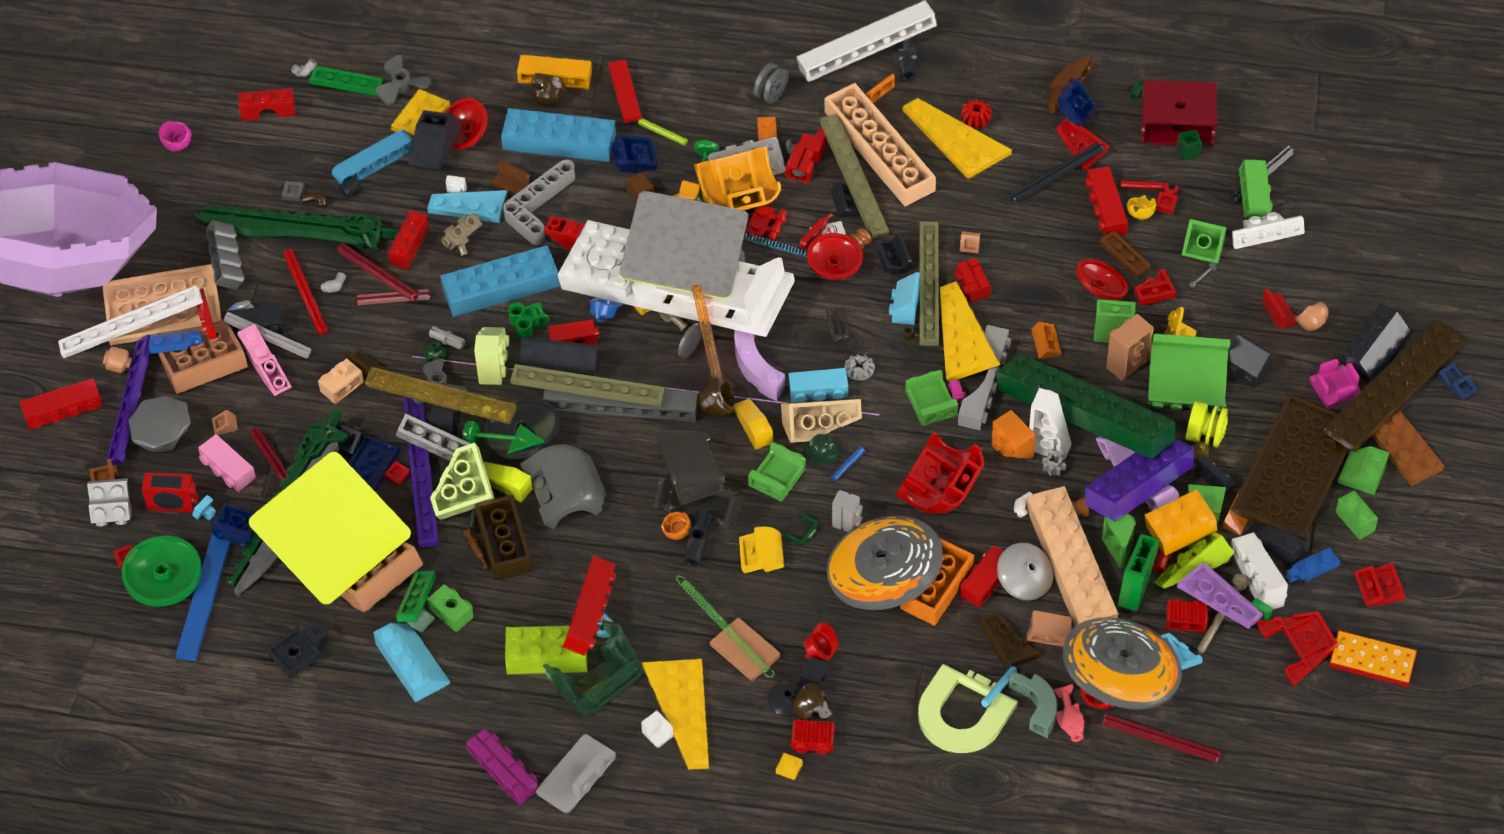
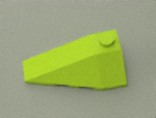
(1210, 549)

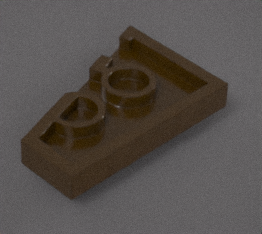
(1006, 642)

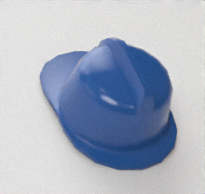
(603, 308)

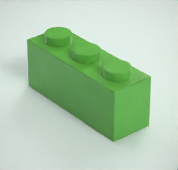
(1255, 188)

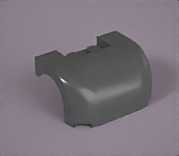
(564, 482)

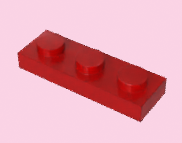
(205, 315)

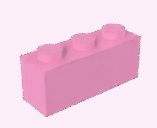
(226, 463)

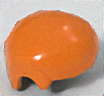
(676, 525)

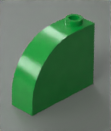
(1138, 572)

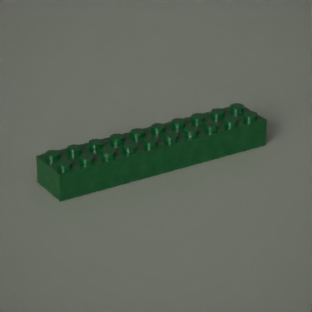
(1089, 406)

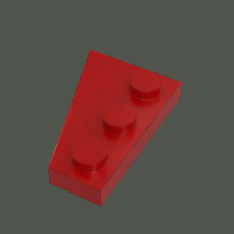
(1079, 139)

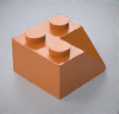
(1013, 437)

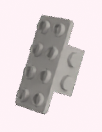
(774, 153)
(576, 773)

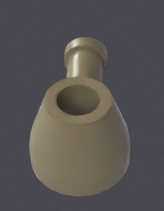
(678, 321)

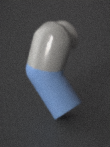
(241, 305)

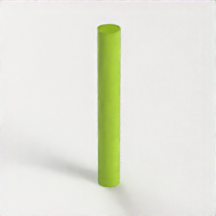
(668, 134)

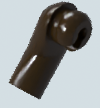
(313, 197)

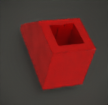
(563, 231)

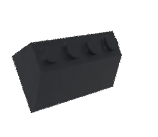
(1376, 343)
(560, 356)

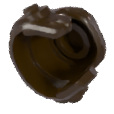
(549, 89)
(717, 398)
(811, 700)

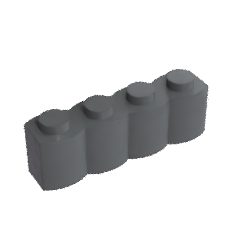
(224, 254)

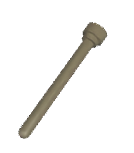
(1239, 583)

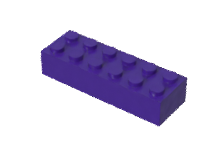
(1137, 480)

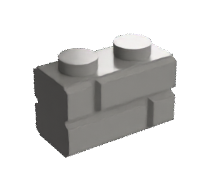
(846, 511)

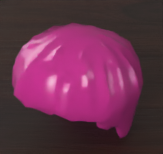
(174, 135)

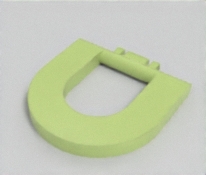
(961, 739)

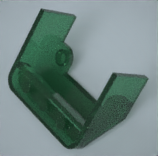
(604, 681)

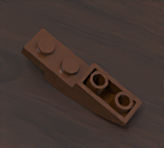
(1075, 70)

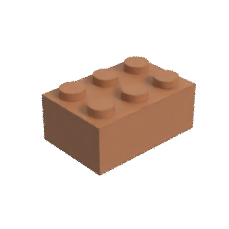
(1129, 347)

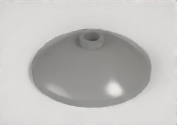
(1016, 575)

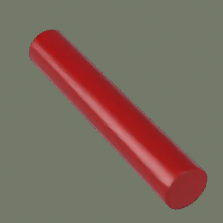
(1142, 185)

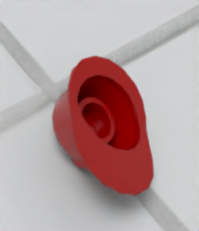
(821, 643)

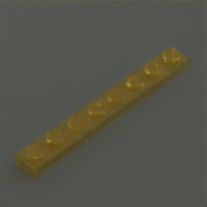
(441, 395)

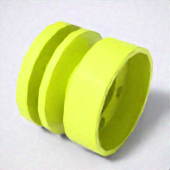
(1206, 424)

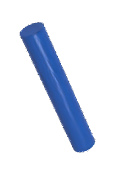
(848, 463)

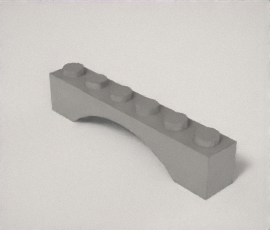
(974, 407)

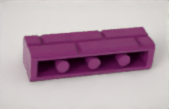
(502, 766)

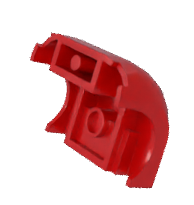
(941, 477)

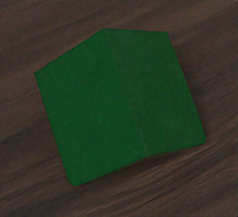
(1189, 145)

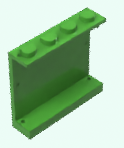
(1187, 371)

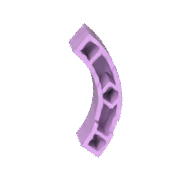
(755, 368)
(1117, 454)

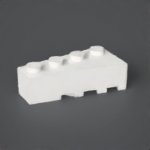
(1049, 424)
(1263, 576)

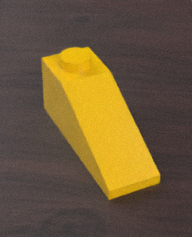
(754, 424)

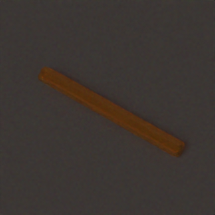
(707, 332)

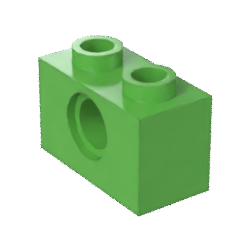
(454, 617)

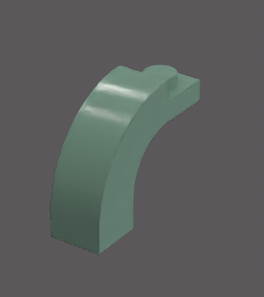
(1043, 697)

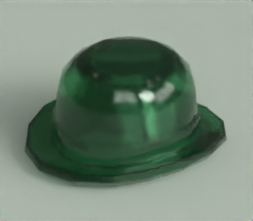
(822, 449)

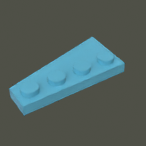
(485, 204)

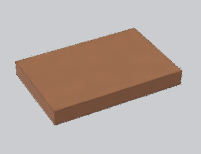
(729, 649)

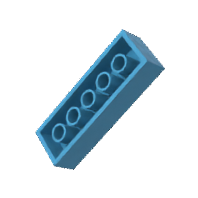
(558, 135)
(500, 281)

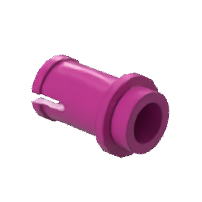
(957, 392)

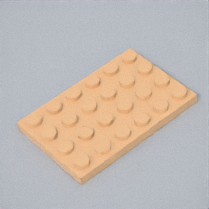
(135, 292)

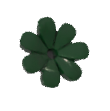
(434, 351)

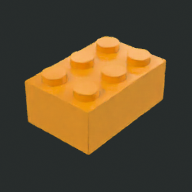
(1181, 522)

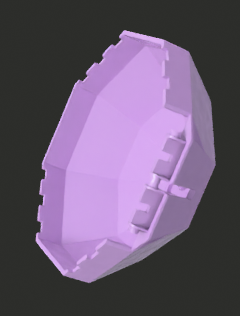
(68, 227)

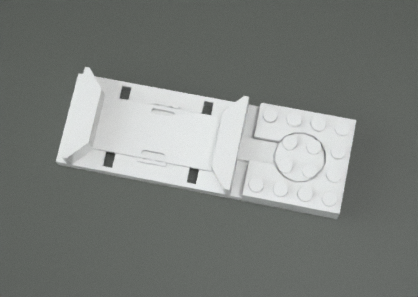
(595, 267)

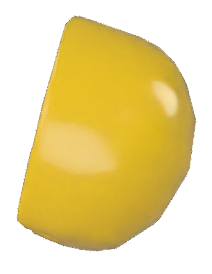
(1141, 207)

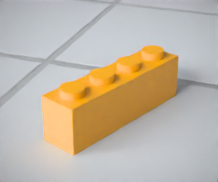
(573, 72)

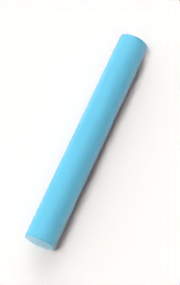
(998, 687)

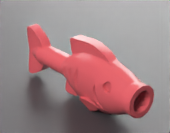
(1070, 718)

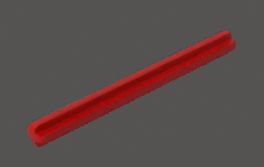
(305, 291)

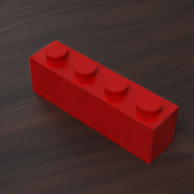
(1106, 201)
(61, 403)

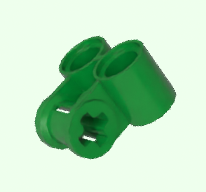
(527, 318)

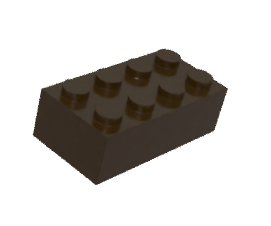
(503, 537)

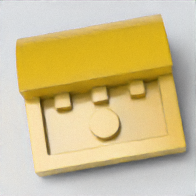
(761, 550)

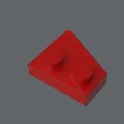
(1155, 289)

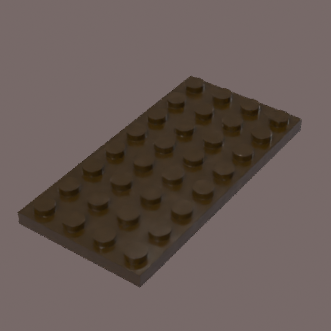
(1292, 470)

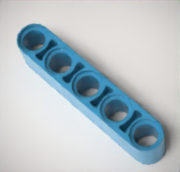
(374, 157)

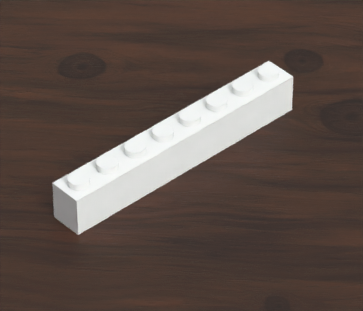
(866, 41)

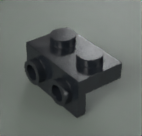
(893, 254)

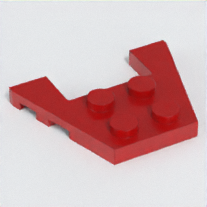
(1308, 637)

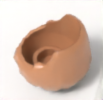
(1313, 316)

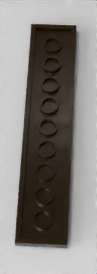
(1394, 385)

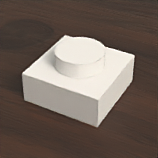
(456, 184)

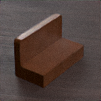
(510, 179)

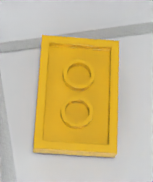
(411, 113)

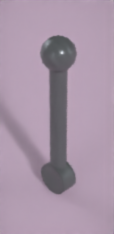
(1212, 267)

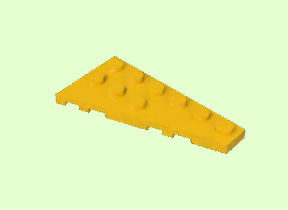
(960, 143)
(963, 338)
(681, 699)

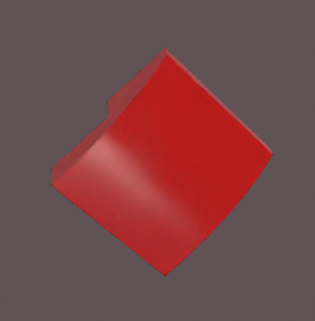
(1379, 585)

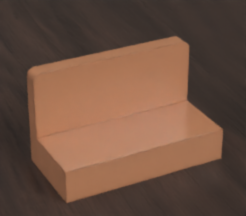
(1049, 628)

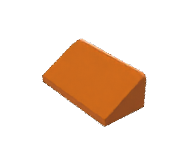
(881, 89)
(1046, 340)
(1234, 522)

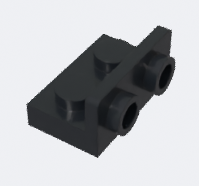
(354, 437)
(1213, 474)

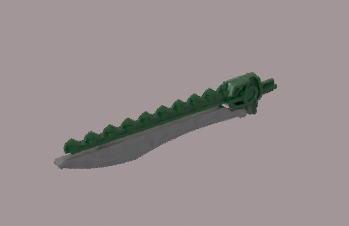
(316, 444)

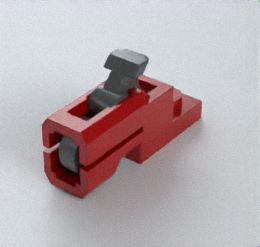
(804, 155)

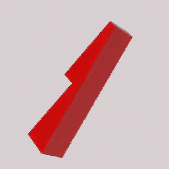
(624, 91)

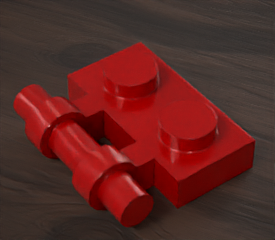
(761, 220)

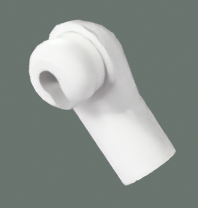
(1020, 504)

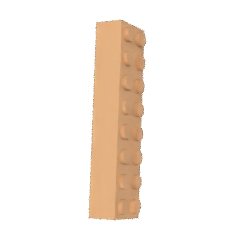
(881, 145)
(1070, 556)

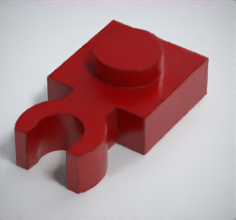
(1167, 200)

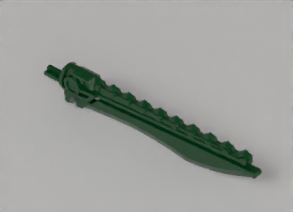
(358, 229)

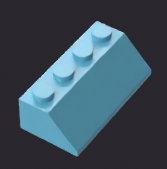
(410, 660)

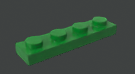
(345, 80)
(416, 596)

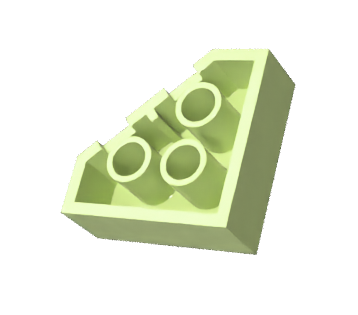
(491, 355)
(462, 483)

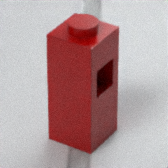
(576, 332)

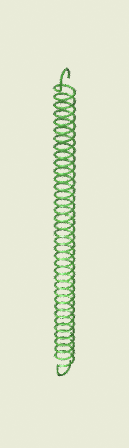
(731, 636)

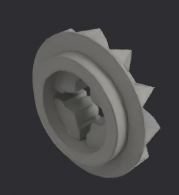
(859, 373)

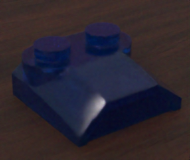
(1076, 103)
(233, 525)

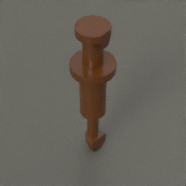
(473, 542)

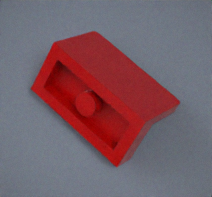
(1278, 310)

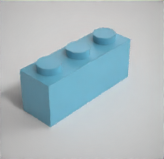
(818, 385)

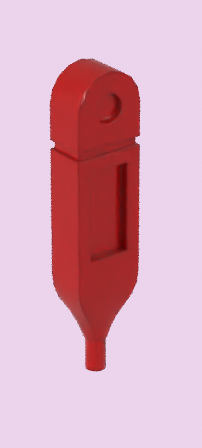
(814, 232)

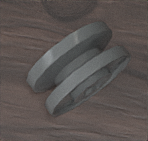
(771, 82)

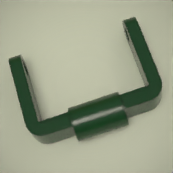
(808, 536)

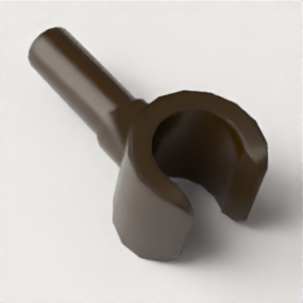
(910, 334)

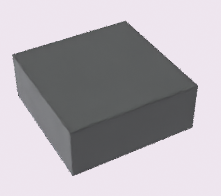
(293, 191)

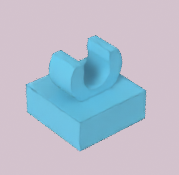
(204, 508)

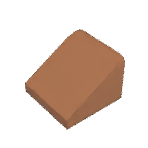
(224, 423)

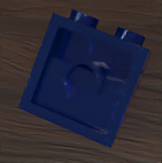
(634, 153)

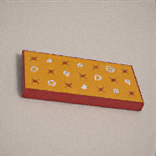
(1373, 658)

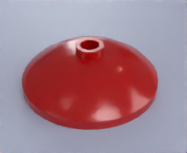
(473, 120)
(835, 249)
(1101, 279)

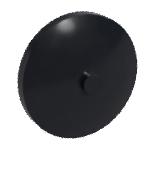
(534, 415)

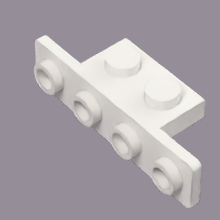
(1267, 229)

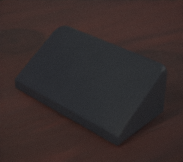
(844, 201)

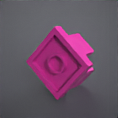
(1336, 383)

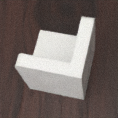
(657, 729)

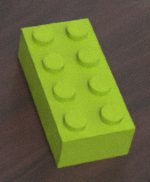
(533, 647)

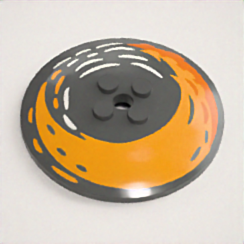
(885, 582)
(1136, 682)

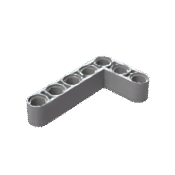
(520, 207)

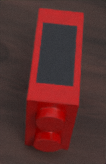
(169, 492)

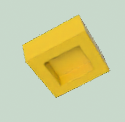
(789, 766)

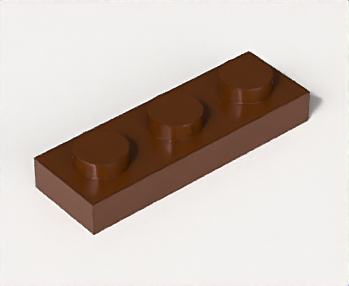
(1125, 254)

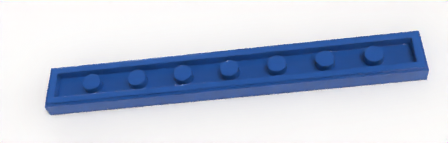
(203, 600)

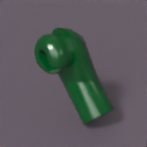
(1137, 89)

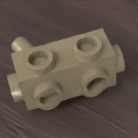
(458, 235)

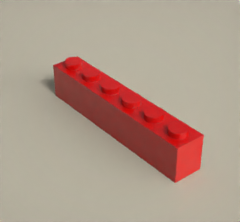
(589, 605)

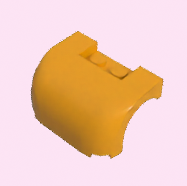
(738, 180)

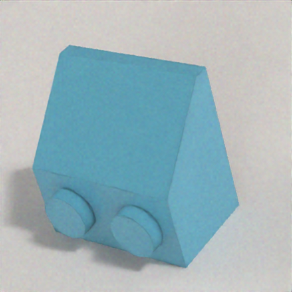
(905, 300)

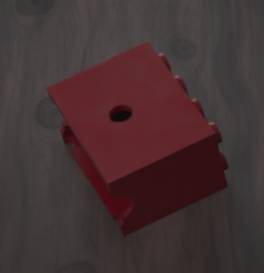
(1178, 103)

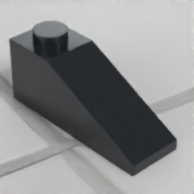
(267, 317)
(1279, 542)

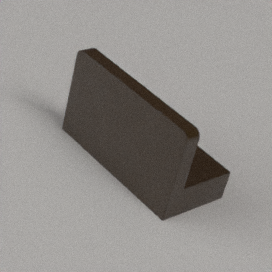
(362, 362)

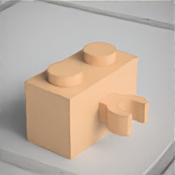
(340, 381)

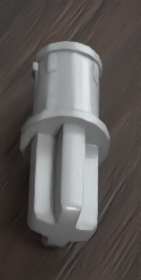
(447, 337)

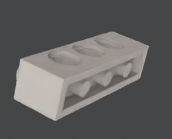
(429, 437)

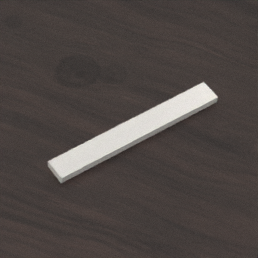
(130, 321)

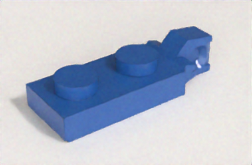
(174, 341)
(1313, 566)

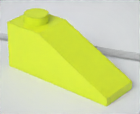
(509, 480)

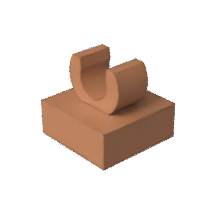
(970, 242)

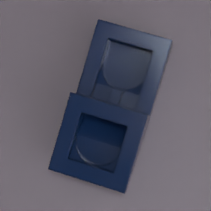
(1456, 382)

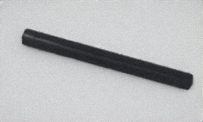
(1056, 172)

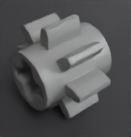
(1054, 463)

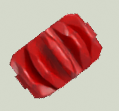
(976, 113)

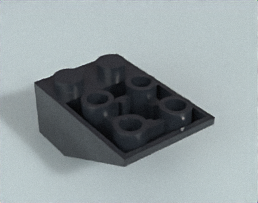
(433, 139)

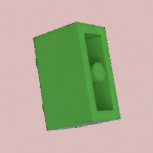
(1356, 515)

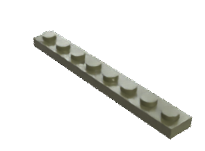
(854, 176)
(929, 284)
(587, 385)

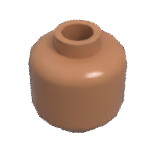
(117, 359)

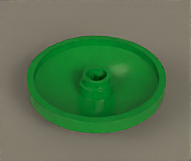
(161, 571)

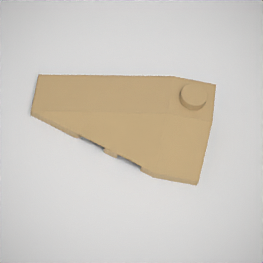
(812, 418)

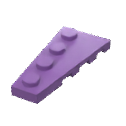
(1218, 594)

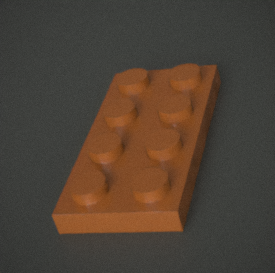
(1407, 449)

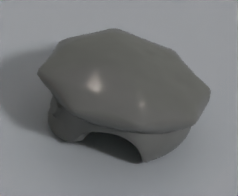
(159, 423)

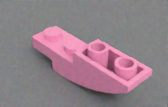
(263, 360)

